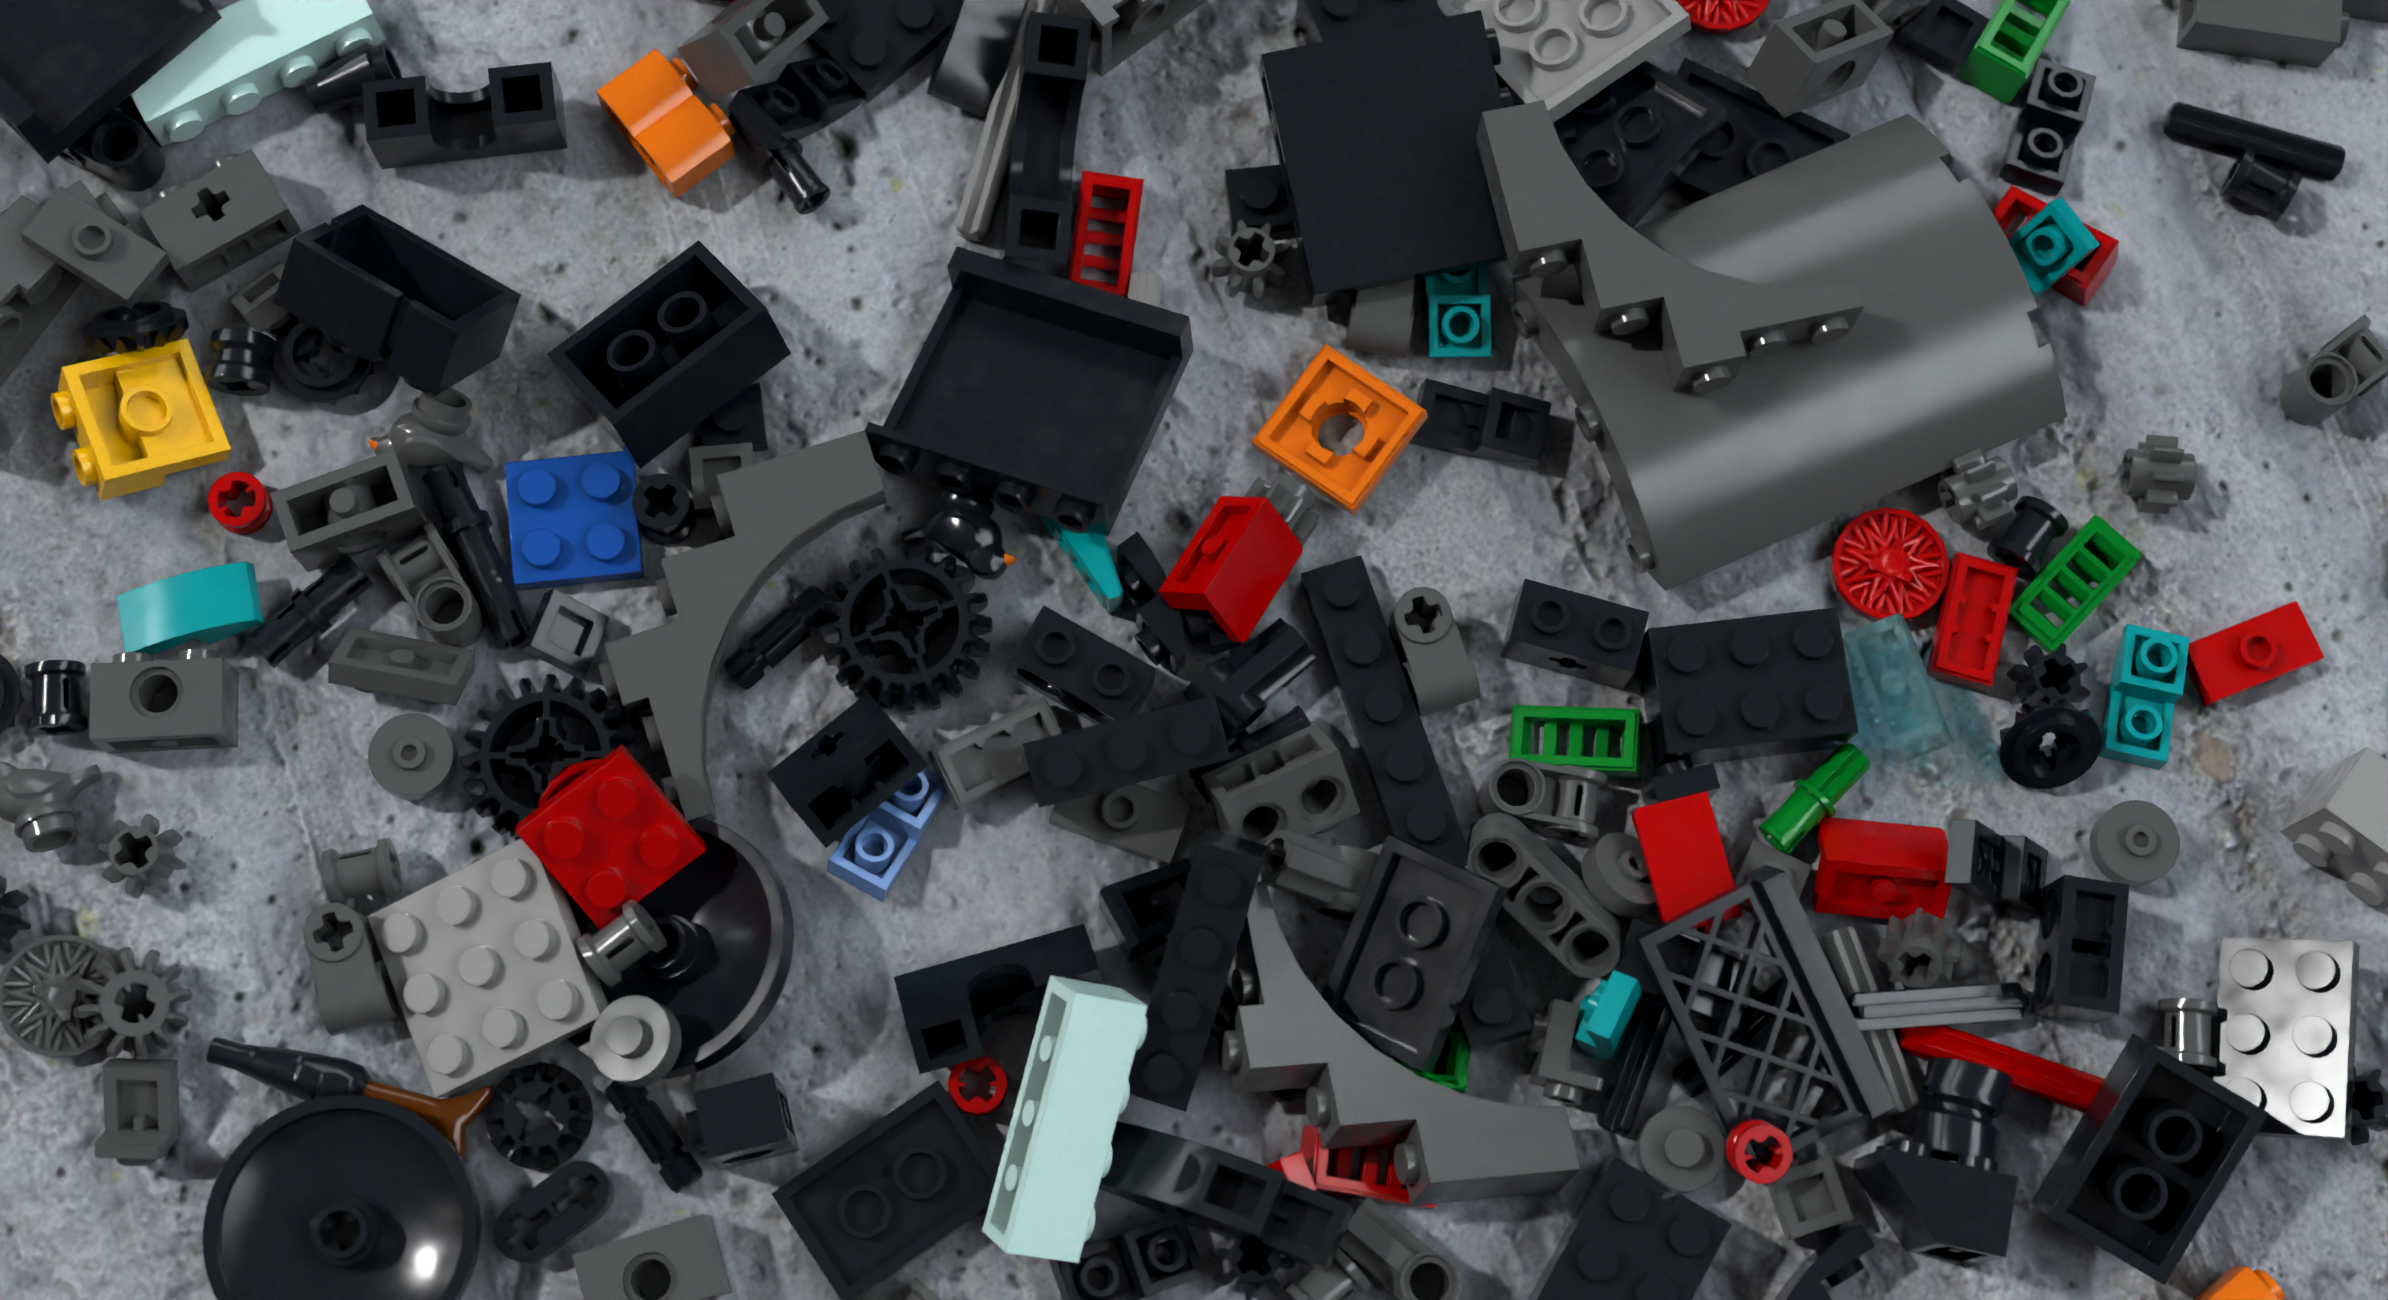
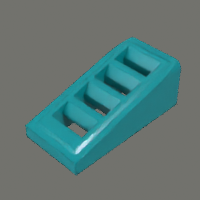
(1092, 561)

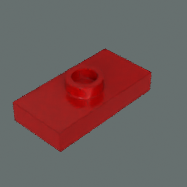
(1972, 621)
(2251, 653)

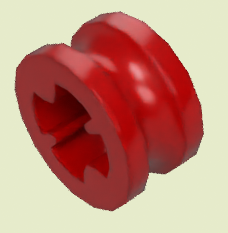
(251, 517)
(978, 1106)
(1758, 1171)

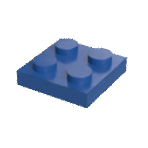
(573, 520)

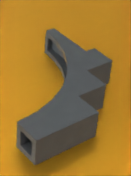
(2273, 29)
(1628, 281)
(674, 667)
(1357, 1096)

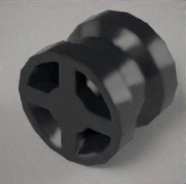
(240, 362)

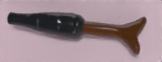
(318, 1075)

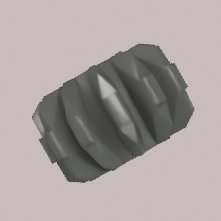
(111, 1013)

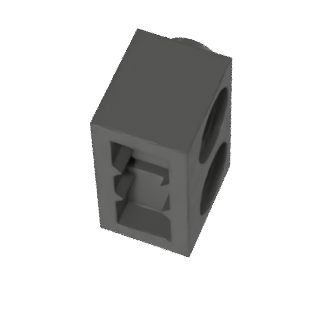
(1276, 782)

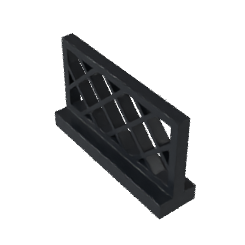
(1805, 980)

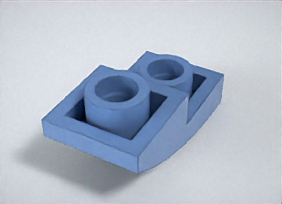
(885, 839)

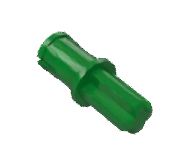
(1814, 798)

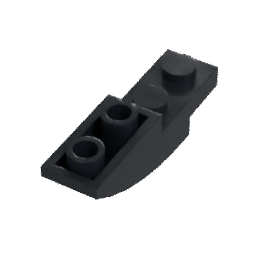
(1226, 1194)

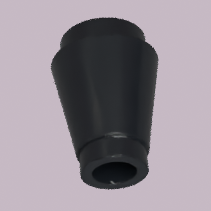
(341, 82)

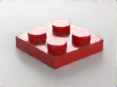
(610, 836)

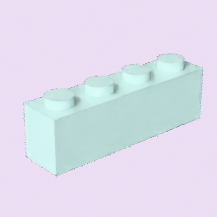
(249, 56)
(1065, 1119)

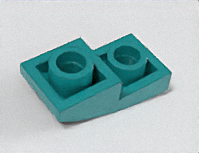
(2051, 245)
(1458, 314)
(190, 606)
(2142, 696)
(1606, 1015)

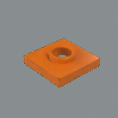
(1332, 388)

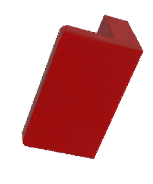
(1234, 564)
(1684, 856)
(1880, 869)

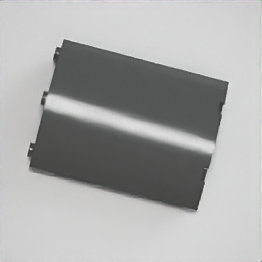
(1816, 428)

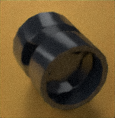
(1961, 1109)

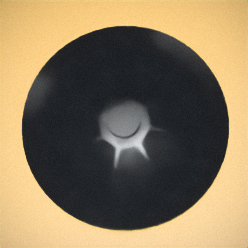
(724, 951)
(342, 1207)

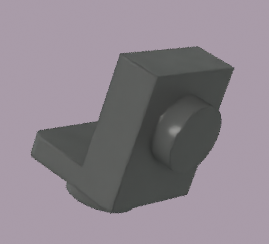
(1551, 1047)
(139, 1110)

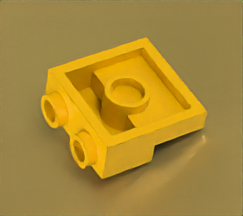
(138, 418)

